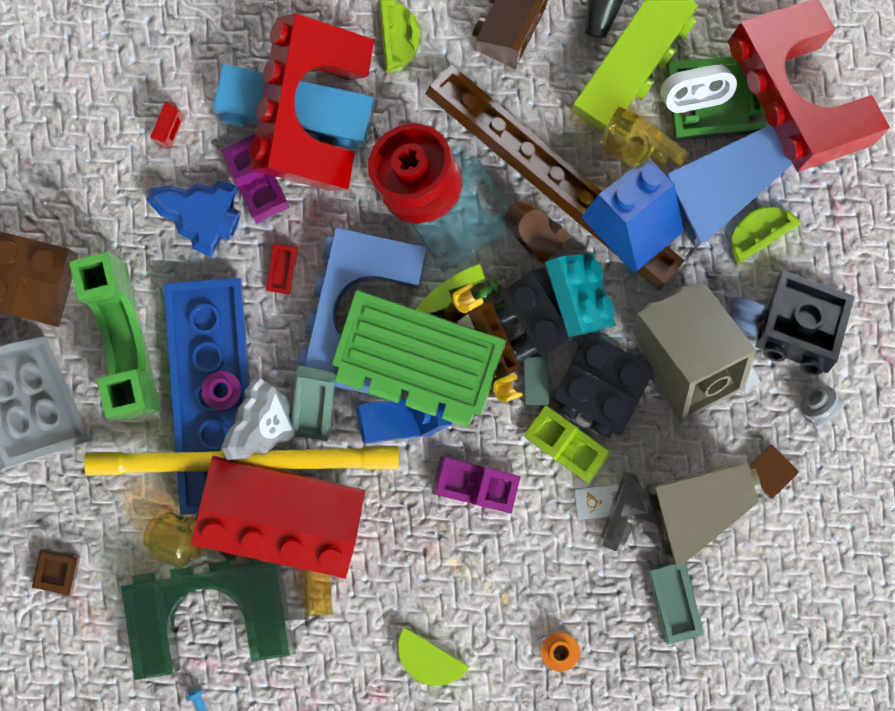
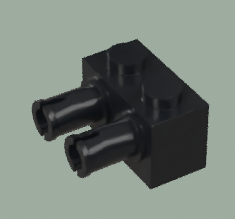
(536, 308)

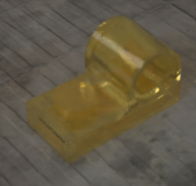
(642, 140)

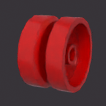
(415, 173)

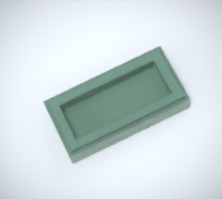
(313, 402)
(675, 602)

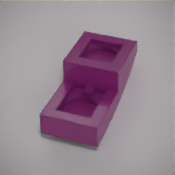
(258, 189)
(476, 484)

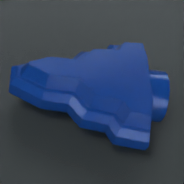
(199, 213)

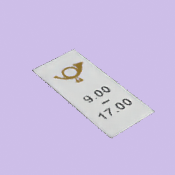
(595, 501)

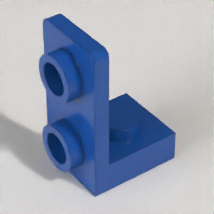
(396, 421)

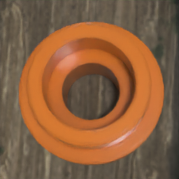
(555, 640)

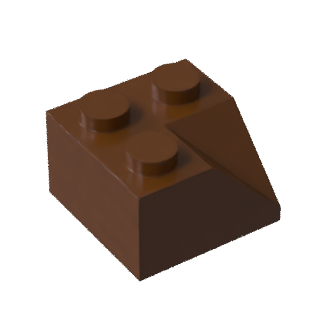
(34, 279)

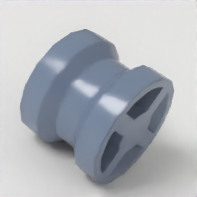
(747, 316)

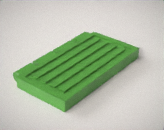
(417, 354)

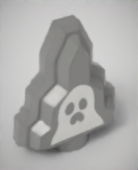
(260, 423)

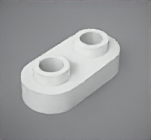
(698, 88)

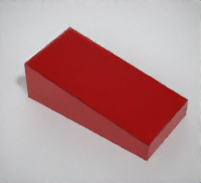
(282, 268)

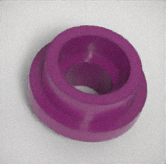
(232, 396)

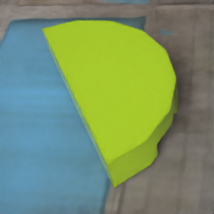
(399, 35)
(760, 229)
(427, 661)

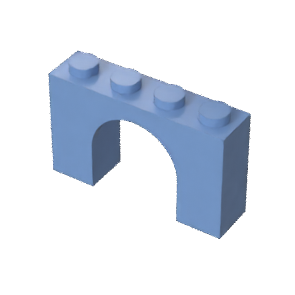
(352, 260)

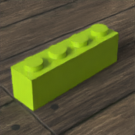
(634, 58)

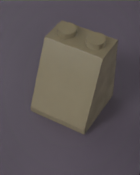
(694, 349)
(701, 507)

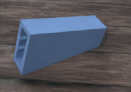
(726, 181)

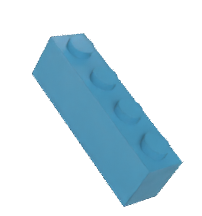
(321, 110)

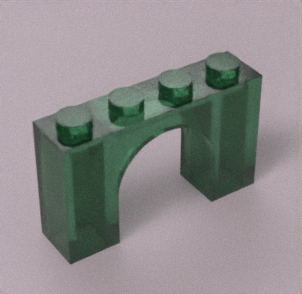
(153, 606)

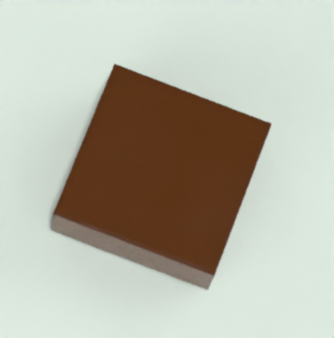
(773, 471)
(56, 572)

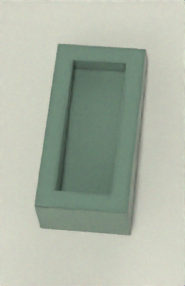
(536, 381)

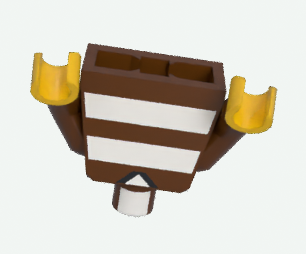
(467, 312)

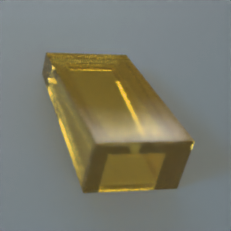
(317, 594)

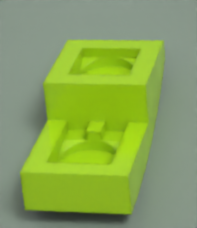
(439, 298)
(567, 444)

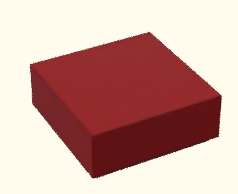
(167, 126)

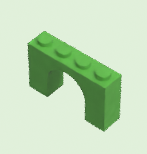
(106, 288)

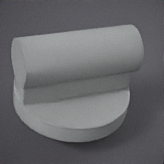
(821, 406)

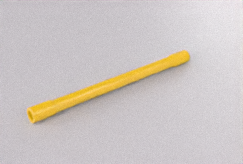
(119, 463)

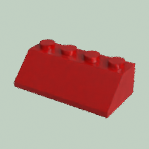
(278, 517)

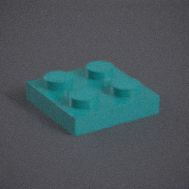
(581, 294)

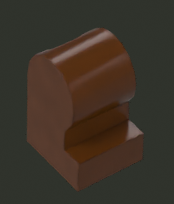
(535, 230)

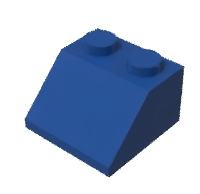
(637, 215)

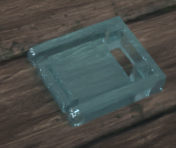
(466, 225)

